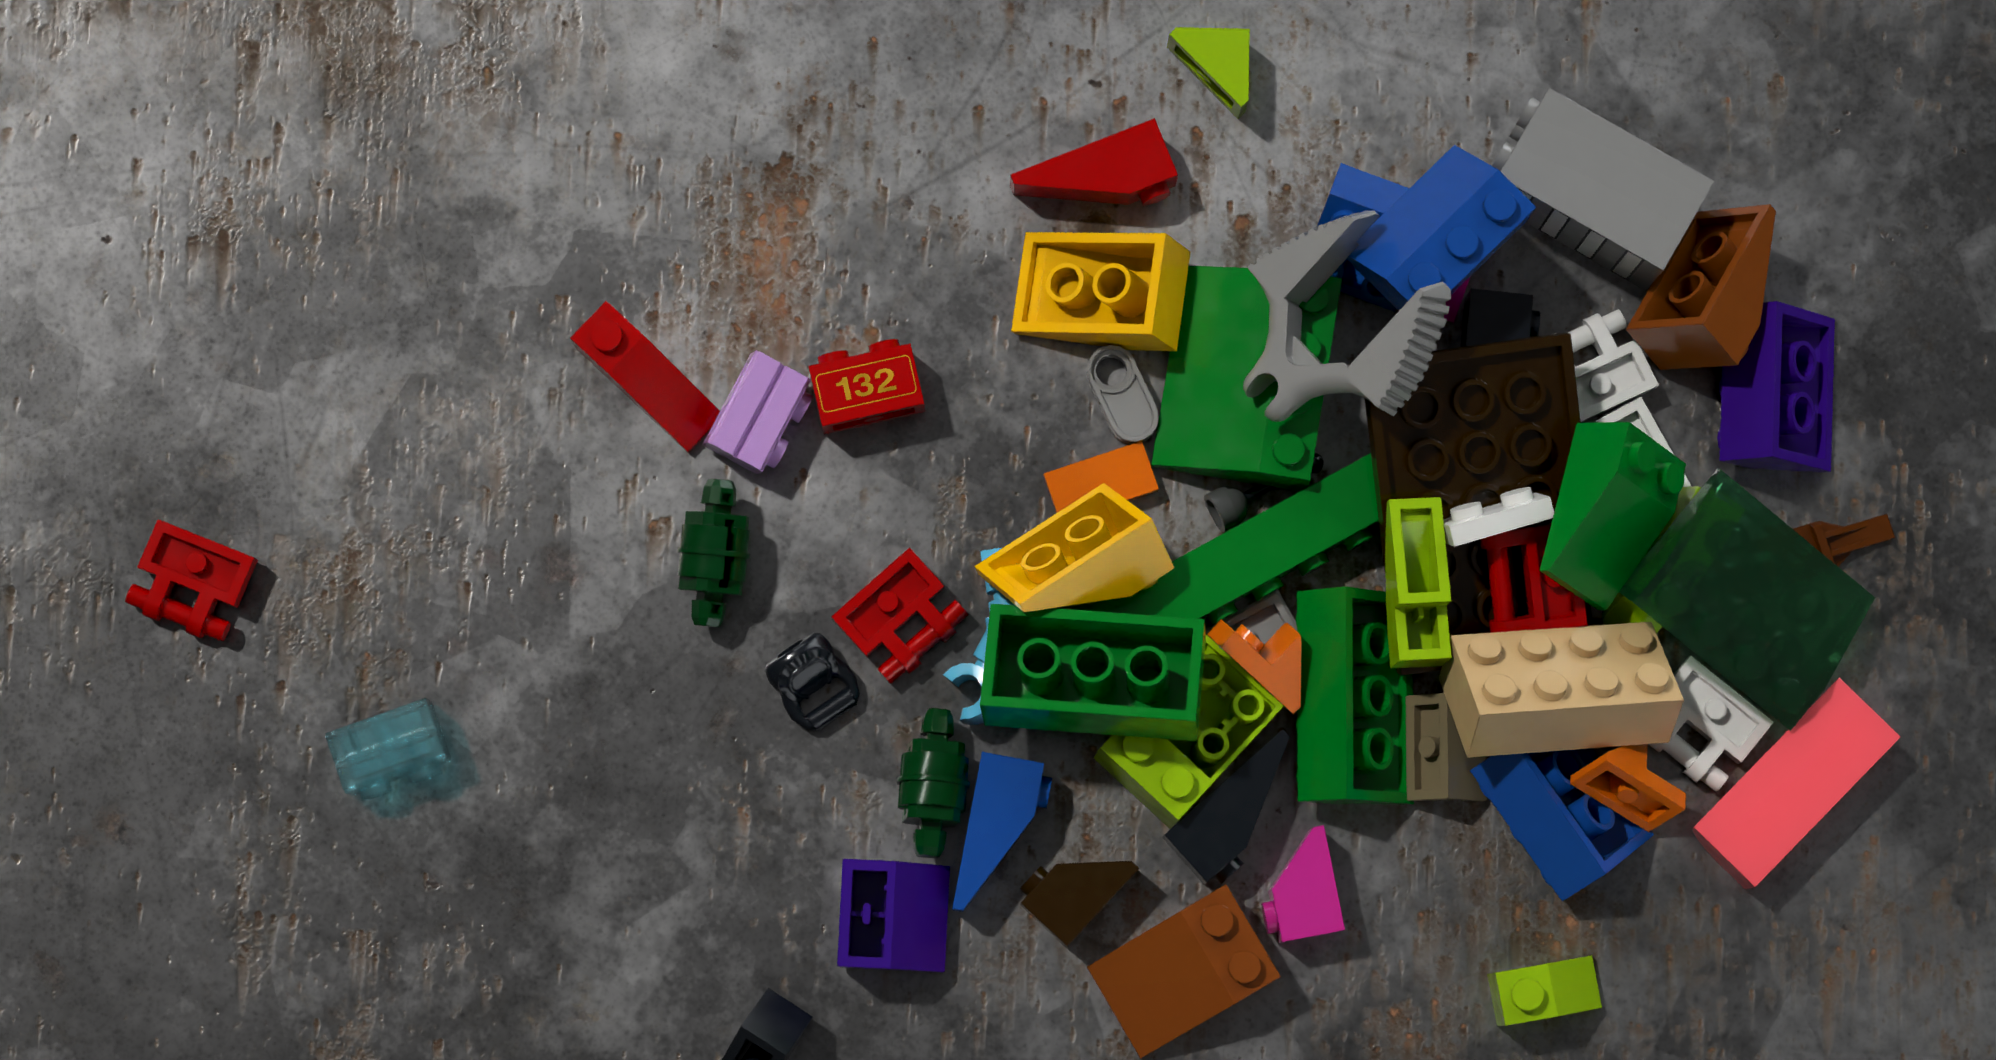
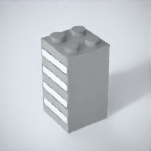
(1601, 187)

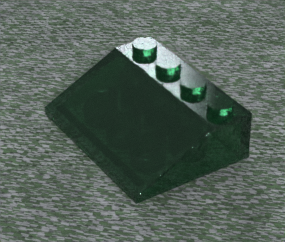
(1750, 598)

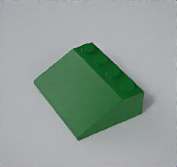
(1204, 413)

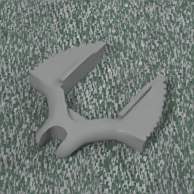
(1387, 365)

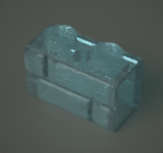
(388, 749)

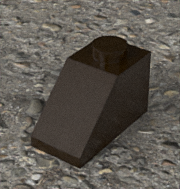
(1073, 894)

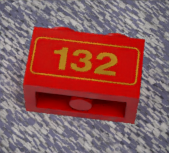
(866, 386)

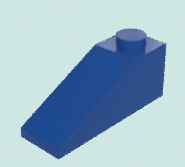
(1000, 813)

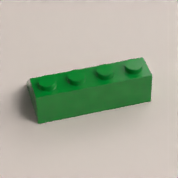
(1350, 701)

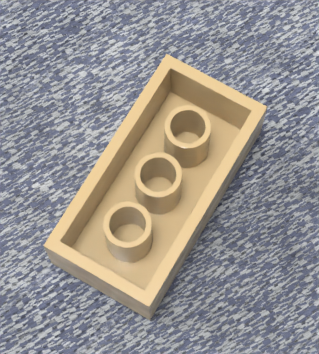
(1560, 689)

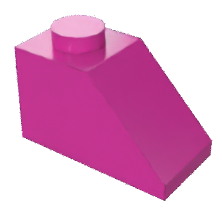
(1305, 893)

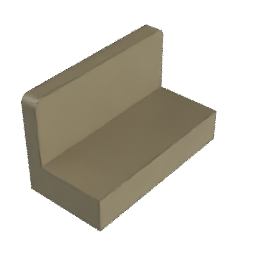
(1435, 755)

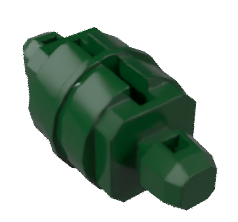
(713, 552)
(933, 783)

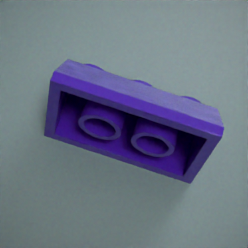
(1781, 394)

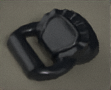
(806, 669)

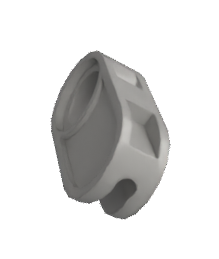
(1126, 405)

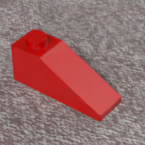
(1110, 170)
(645, 376)

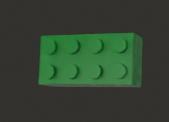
(1093, 672)

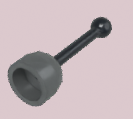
(1230, 506)

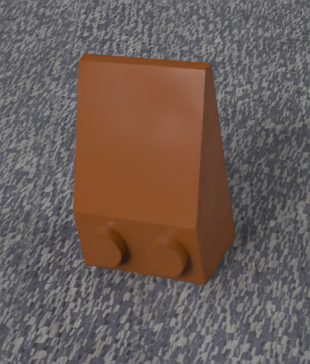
(1710, 291)
(1183, 971)

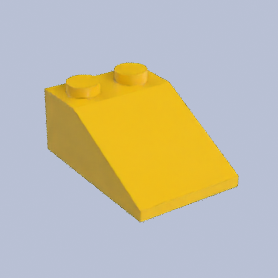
(1102, 289)
(1080, 555)

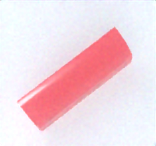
(1794, 785)

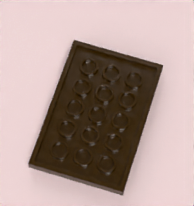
(1473, 430)

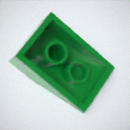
(1609, 509)

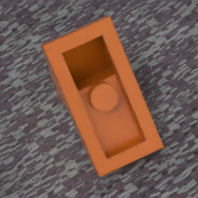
(1272, 664)
(1630, 789)

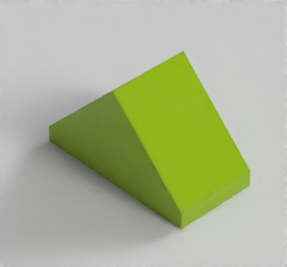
(1217, 60)

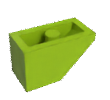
(1544, 991)

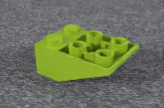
(1176, 773)

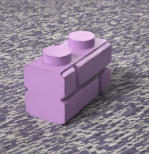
(758, 413)

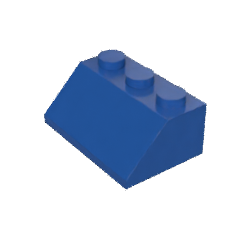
(1441, 228)
(1557, 824)

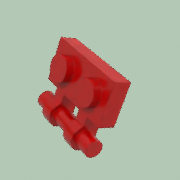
(197, 564)
(888, 604)

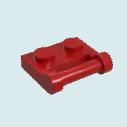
(1547, 601)

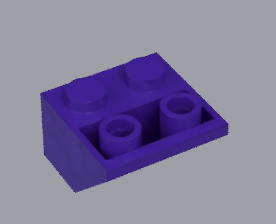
(893, 915)

